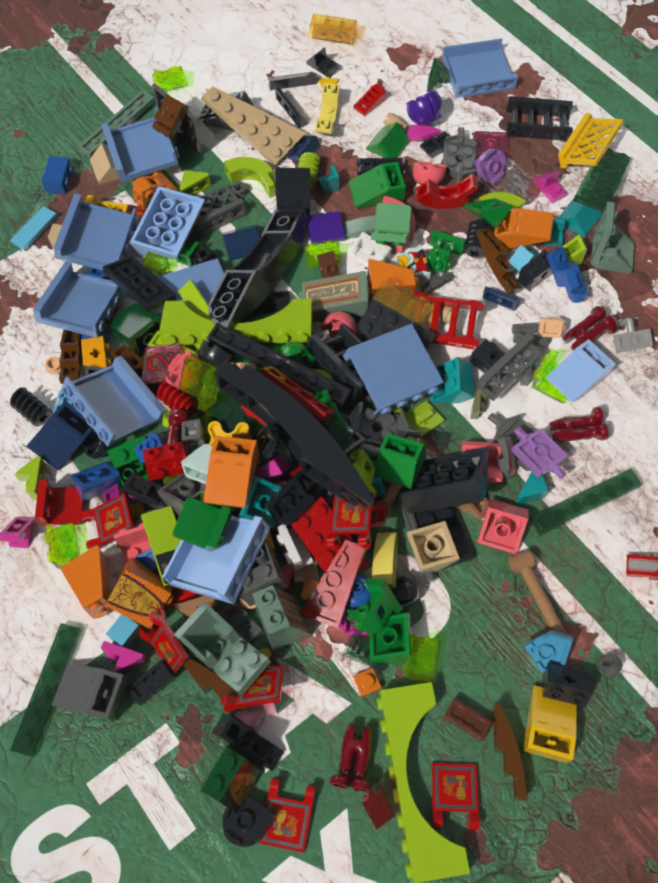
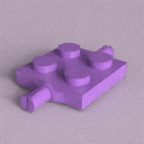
(539, 453)

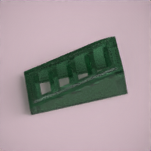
(356, 655)

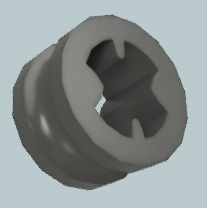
(239, 185)

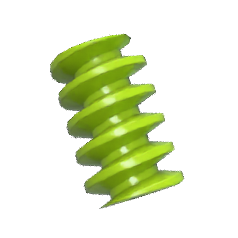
(311, 161)

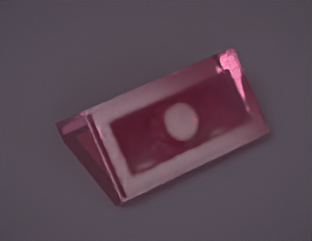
(251, 719)

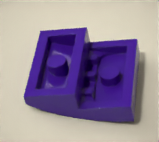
(325, 227)

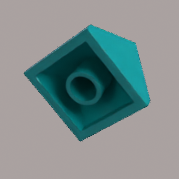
(580, 218)
(259, 494)

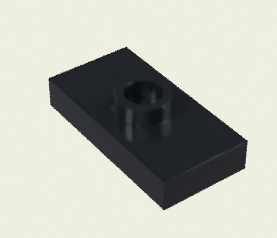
(150, 682)

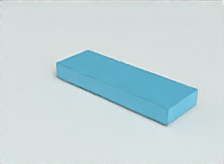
(34, 228)

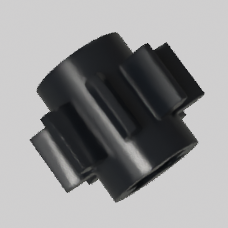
(203, 255)

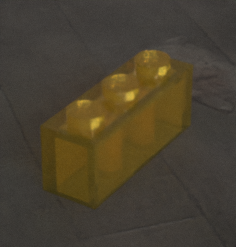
(333, 29)
(402, 301)

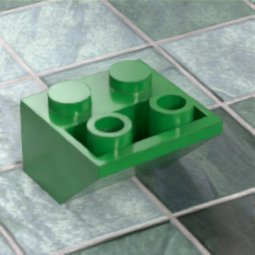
(400, 460)

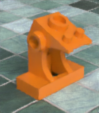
(146, 186)

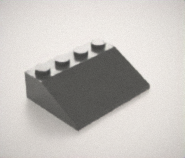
(196, 133)

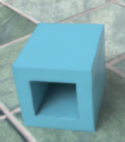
(124, 631)

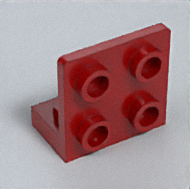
(58, 505)

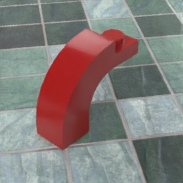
(446, 196)

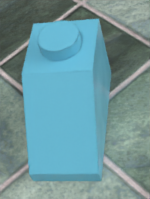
(522, 256)

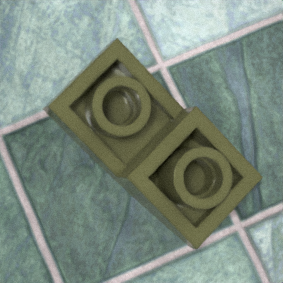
(478, 403)

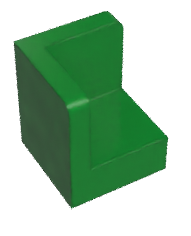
(187, 254)

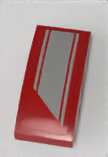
(642, 566)

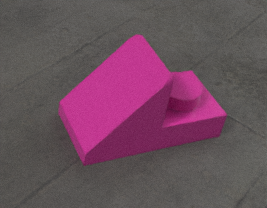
(550, 187)
(18, 532)
(127, 659)

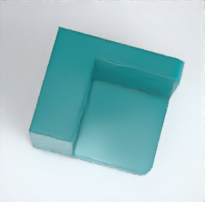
(329, 182)
(557, 235)

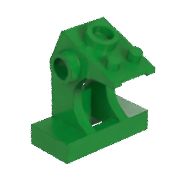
(442, 252)
(382, 600)

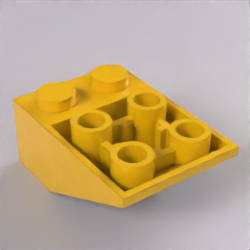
(550, 728)

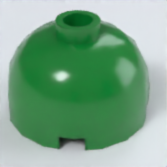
(297, 352)

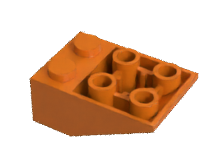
(524, 227)
(231, 471)

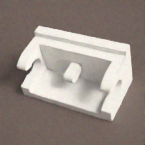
(369, 249)

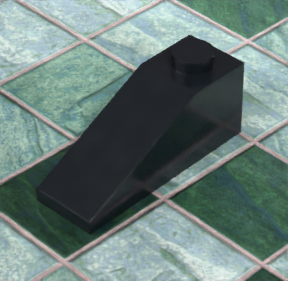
(247, 741)

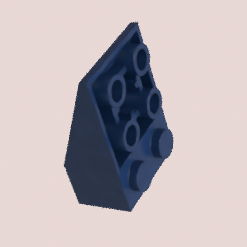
(60, 435)

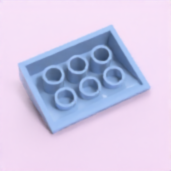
(166, 223)

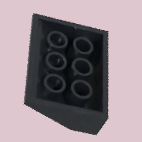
(449, 482)

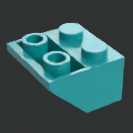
(457, 384)

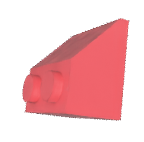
(503, 526)

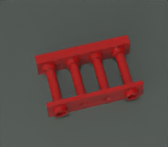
(451, 338)
(309, 402)

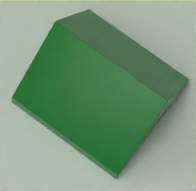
(389, 141)
(489, 210)
(393, 641)

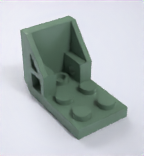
(611, 247)
(222, 649)

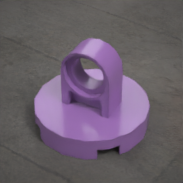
(491, 165)

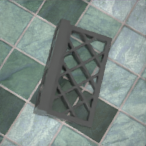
(221, 216)

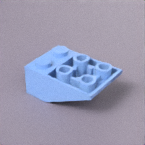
(581, 371)

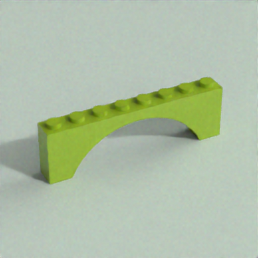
(286, 326)
(427, 851)

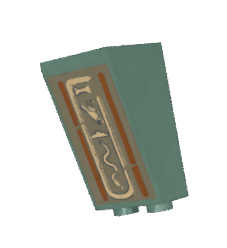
(337, 293)
(280, 617)

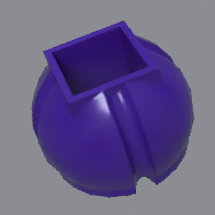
(425, 108)

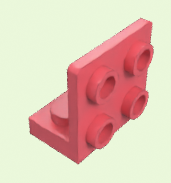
(132, 542)

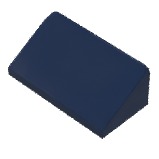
(305, 145)
(500, 298)

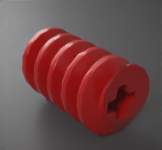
(177, 399)

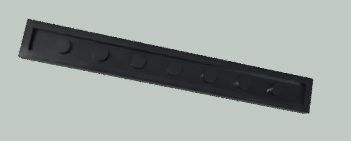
(266, 357)

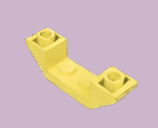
(329, 108)

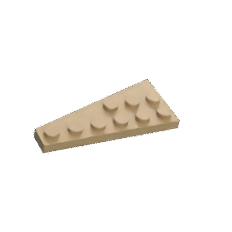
(261, 130)

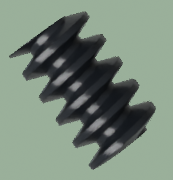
(472, 243)
(30, 407)

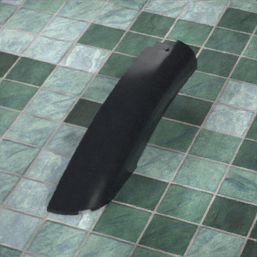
(260, 270)
(304, 436)

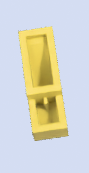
(386, 558)

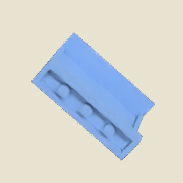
(224, 569)

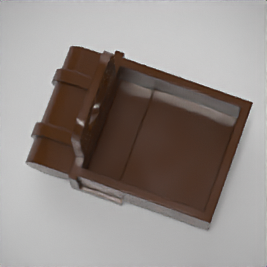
(170, 116)

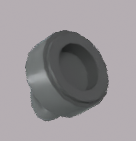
(610, 665)

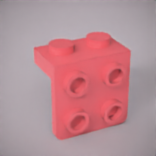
(494, 471)

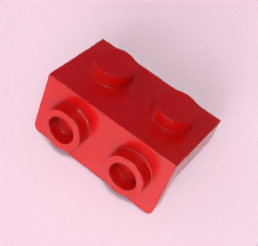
(164, 460)

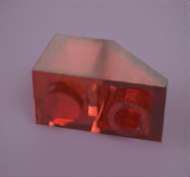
(377, 808)

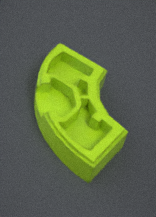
(514, 200)

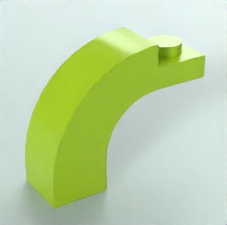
(251, 169)

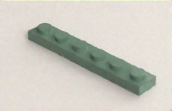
(122, 118)

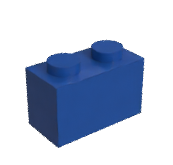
(57, 175)

